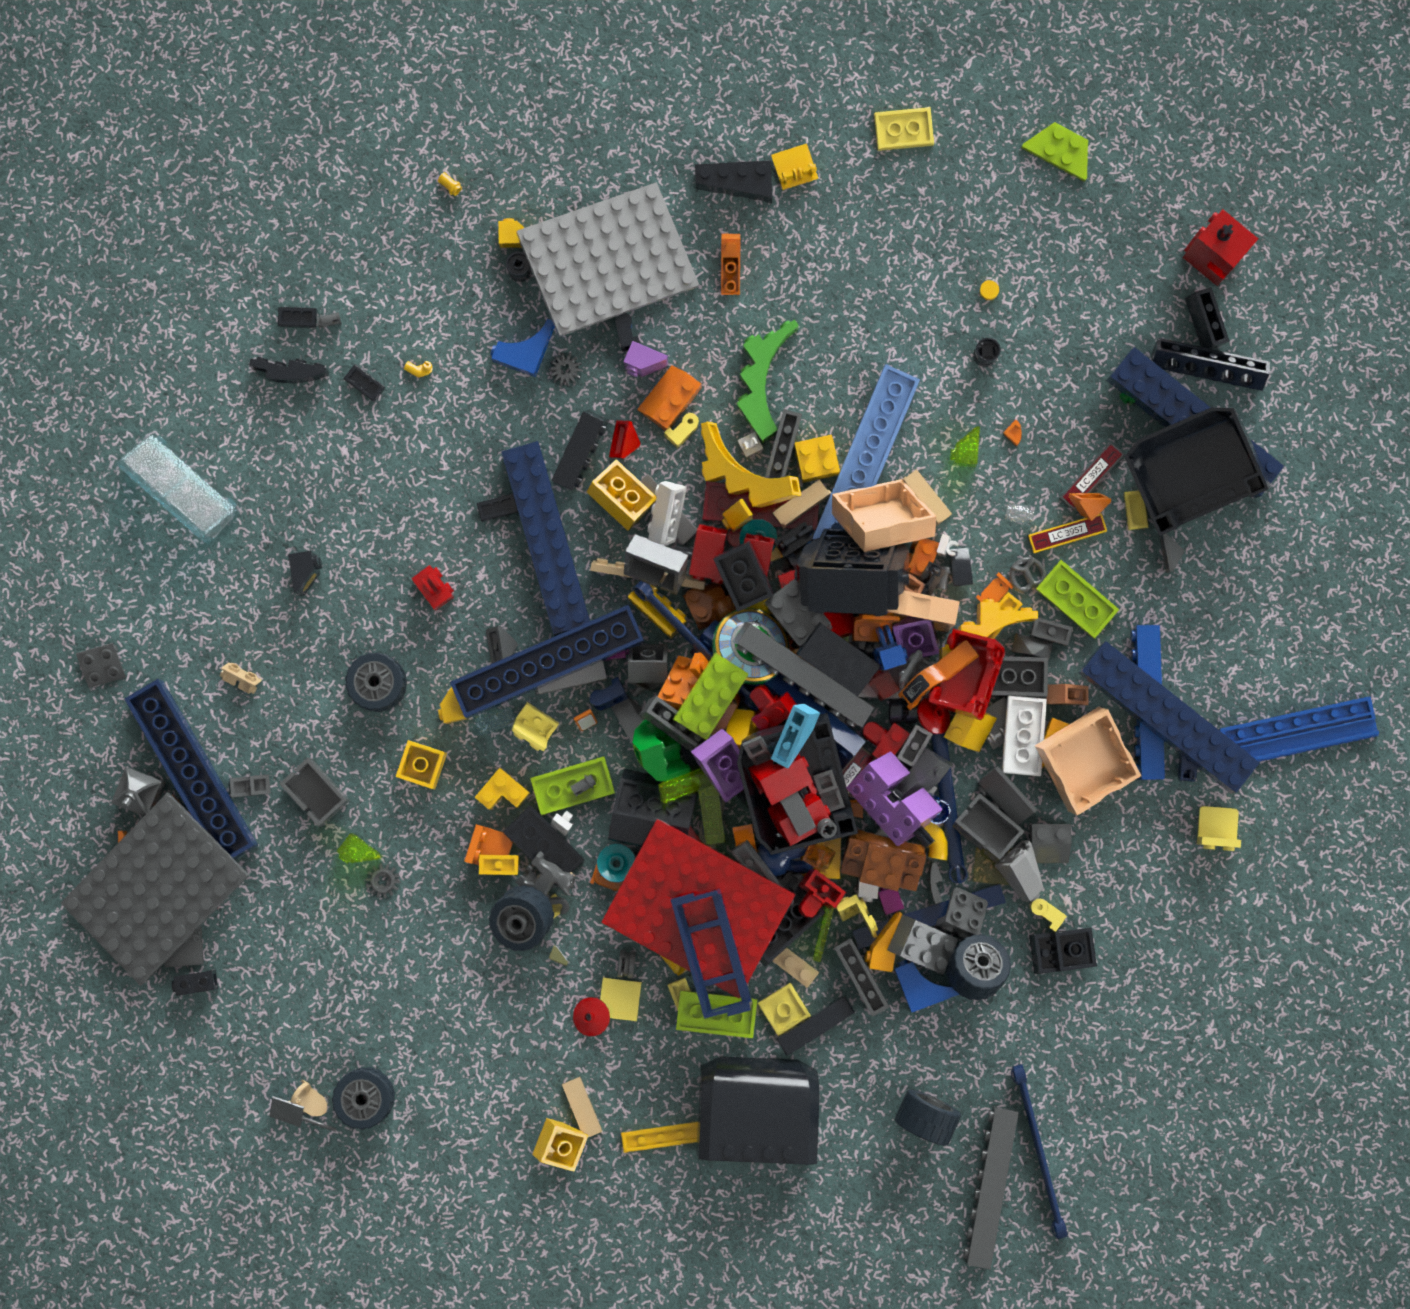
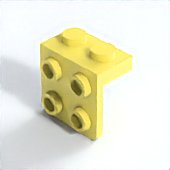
(534, 726)
(1218, 828)
(852, 906)

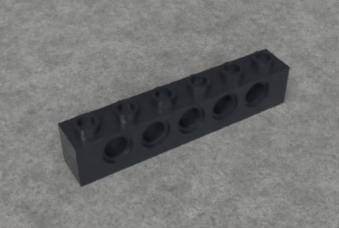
(1211, 364)

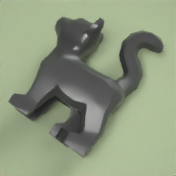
(548, 875)

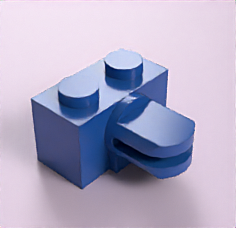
(889, 653)

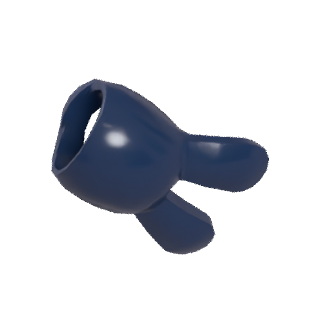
(782, 862)

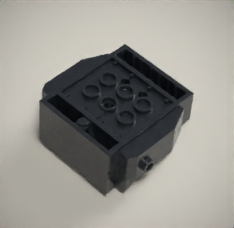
(845, 579)

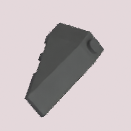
(628, 716)

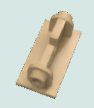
(248, 680)

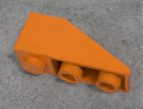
(730, 264)

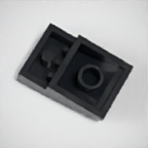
(1062, 950)

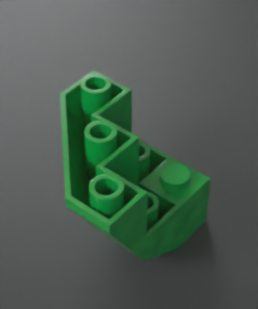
(658, 753)

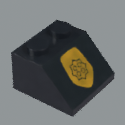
(304, 570)

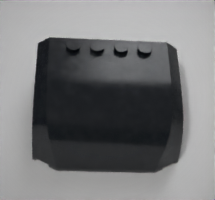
(1195, 467)
(821, 757)
(758, 1111)

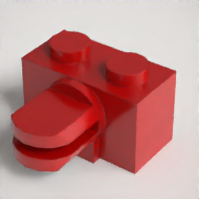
(432, 587)
(771, 708)
(883, 739)
(819, 892)

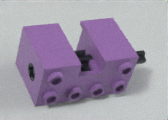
(896, 817)

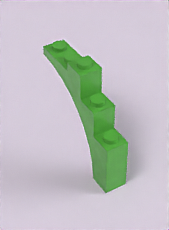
(761, 353)

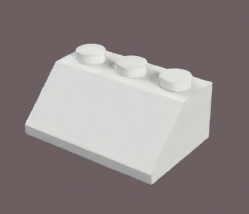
(666, 513)

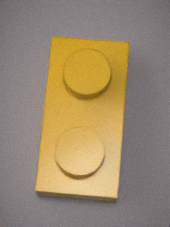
(499, 864)

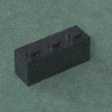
(1207, 319)

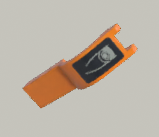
(938, 673)

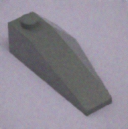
(925, 773)

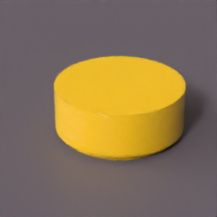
(989, 290)

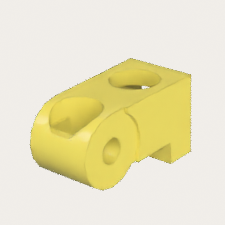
(683, 430)
(1049, 912)

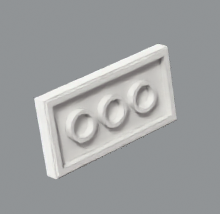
(1022, 732)

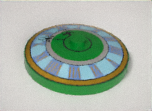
(728, 629)

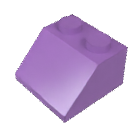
(643, 360)
(916, 634)

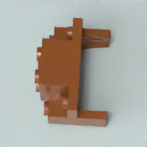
(882, 862)

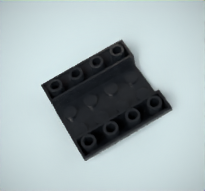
(640, 806)

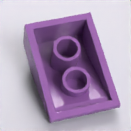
(719, 763)

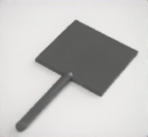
(292, 1113)

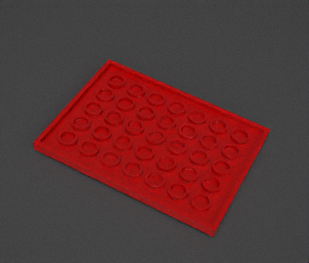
(679, 865)

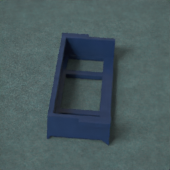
(699, 982)

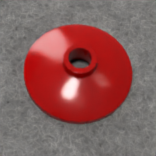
(932, 717)
(599, 1016)

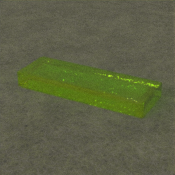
(683, 785)
(711, 815)
(822, 934)

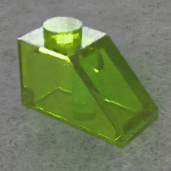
(966, 450)
(357, 850)

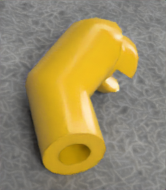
(418, 371)

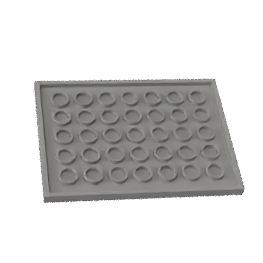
(607, 259)

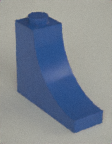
(524, 355)
(918, 990)

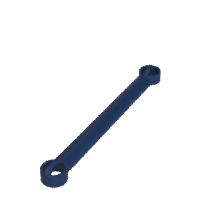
(645, 593)
(946, 792)
(1058, 1222)

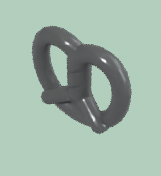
(1026, 573)

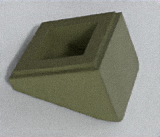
(557, 956)

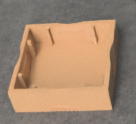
(883, 515)
(939, 610)
(1087, 760)

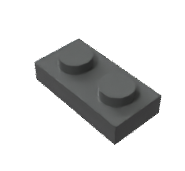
(1051, 631)

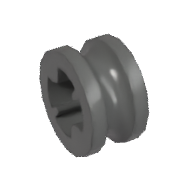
(832, 829)

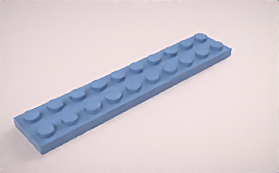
(872, 439)

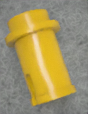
(453, 187)

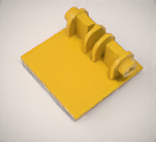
(794, 166)

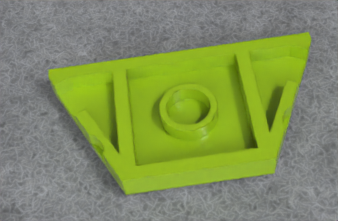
(1061, 148)

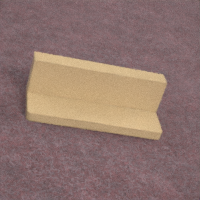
(926, 494)
(800, 505)

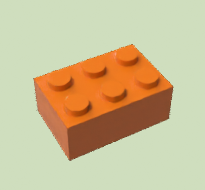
(678, 683)

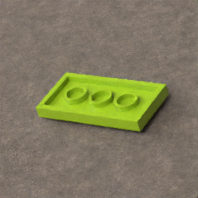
(1077, 599)
(710, 696)
(554, 788)
(691, 1017)

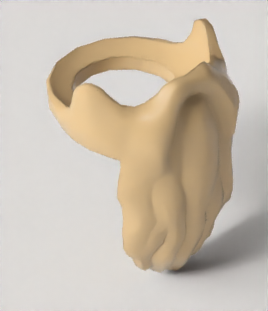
(310, 1099)

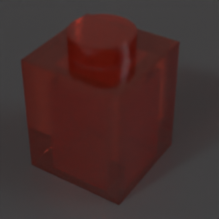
(883, 685)

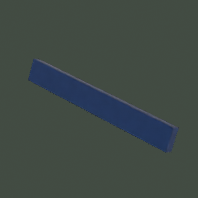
(929, 914)

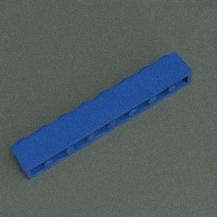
(1149, 746)

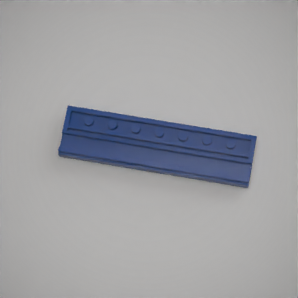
(1306, 729)

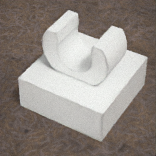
(750, 444)
(944, 546)
(562, 823)

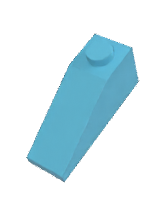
(795, 733)

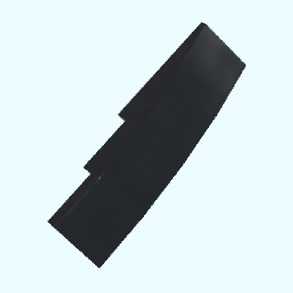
(815, 1025)

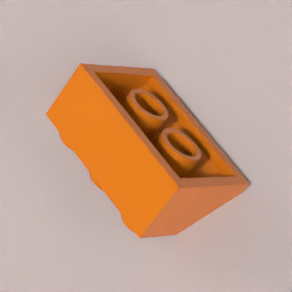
(670, 397)

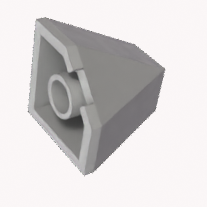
(1021, 871)

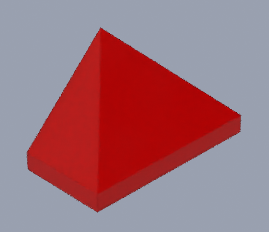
(624, 440)

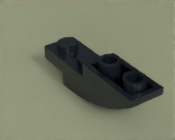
(296, 371)

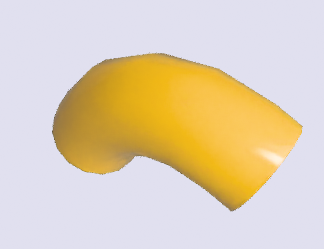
(939, 848)

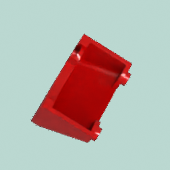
(972, 687)

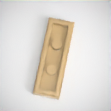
(582, 1107)

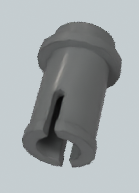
(328, 320)
(942, 585)
(583, 785)

